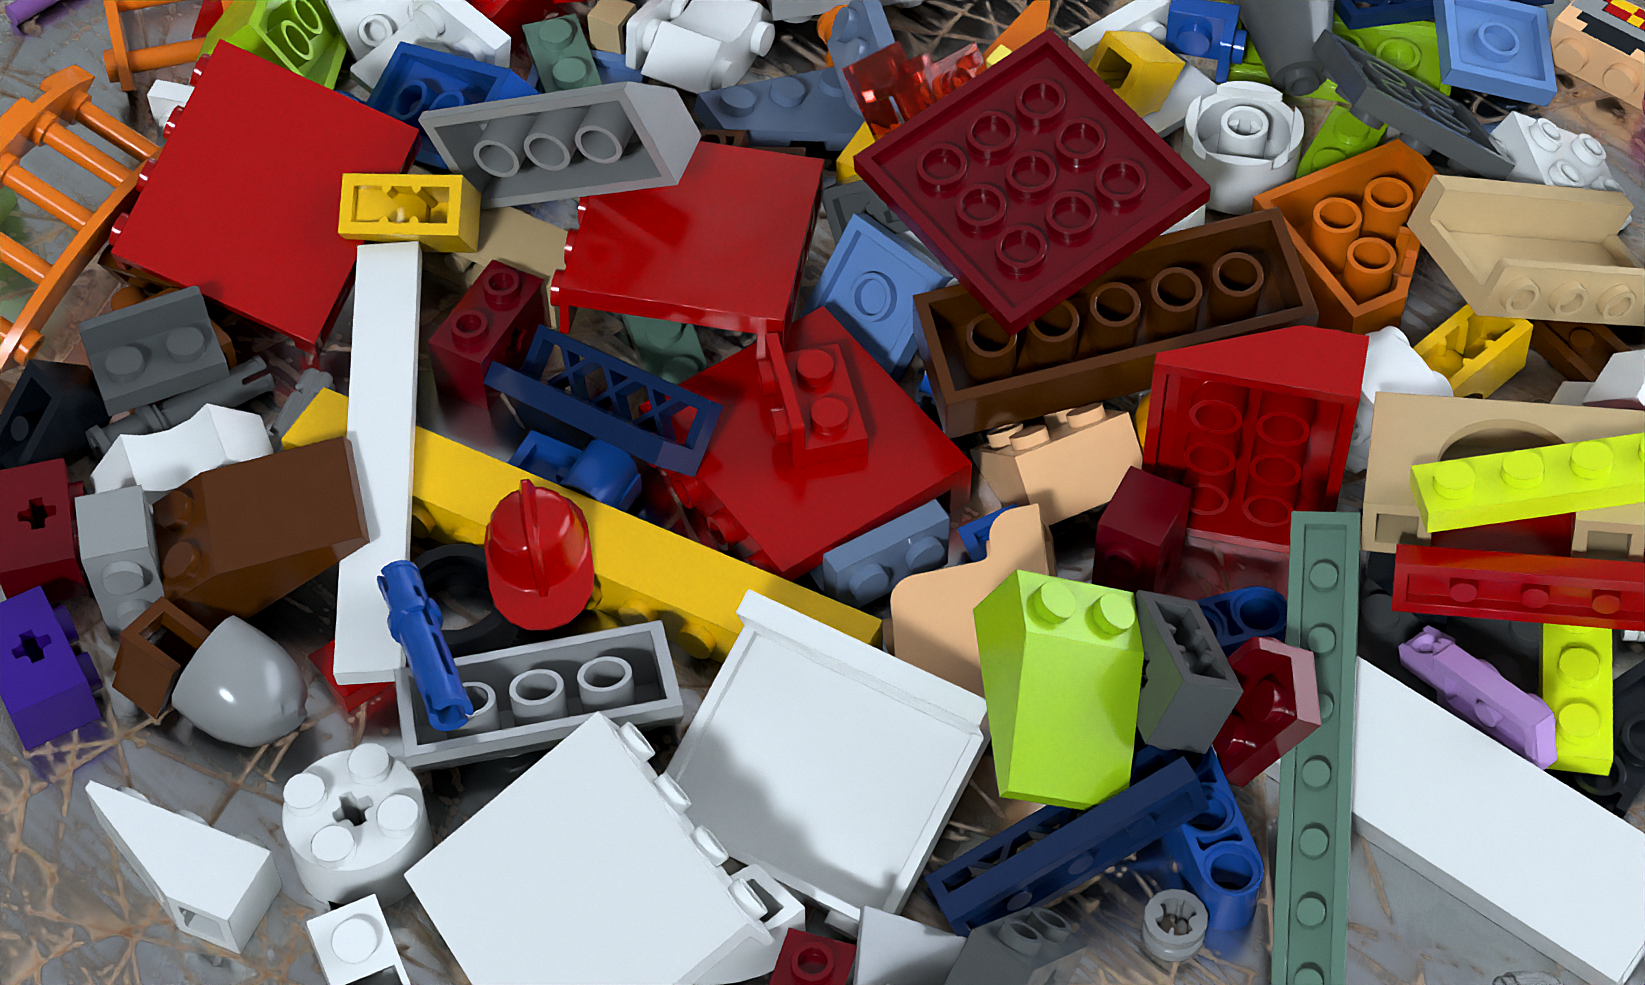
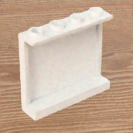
(827, 762)
(587, 875)

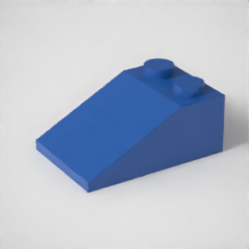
(430, 80)

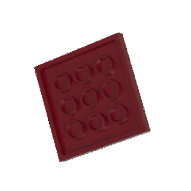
(1031, 181)

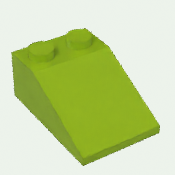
(285, 32)
(1060, 687)

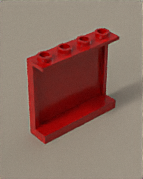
(255, 193)
(703, 252)
(791, 515)
(1518, 575)

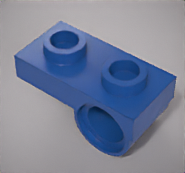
(597, 472)

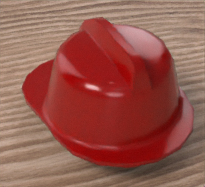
(538, 558)

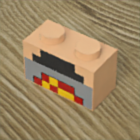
(1603, 46)

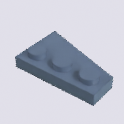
(783, 110)

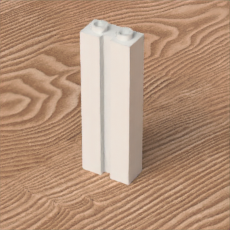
(1496, 831)

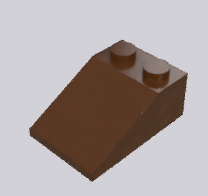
(258, 529)

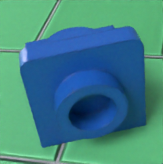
(1208, 32)

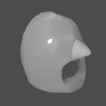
(242, 687)

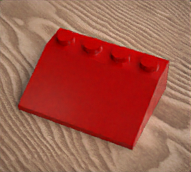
(1256, 429)

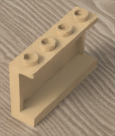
(1533, 249)

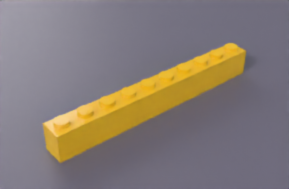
(638, 567)

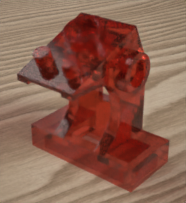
(911, 82)

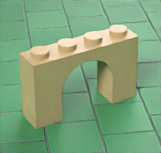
(1443, 428)

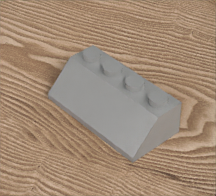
(566, 142)
(542, 693)

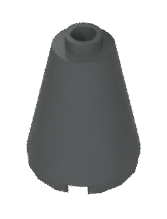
(1285, 37)

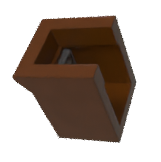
(155, 655)

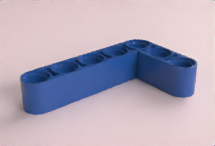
(1229, 849)

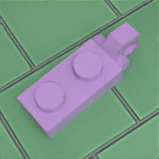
(1482, 696)

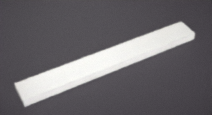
(383, 449)

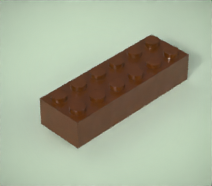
(1105, 338)

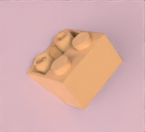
(1061, 462)

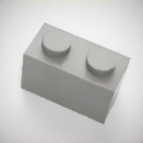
(119, 553)

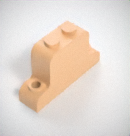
(934, 609)

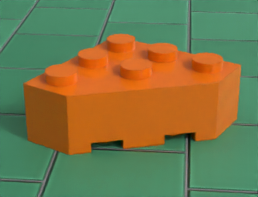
(1355, 234)

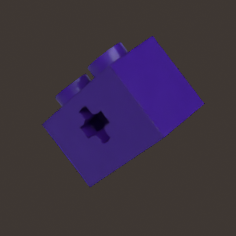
(40, 676)

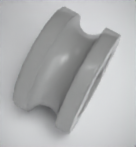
(1181, 905)

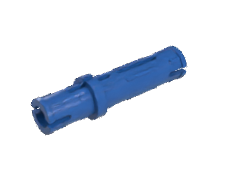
(417, 625)

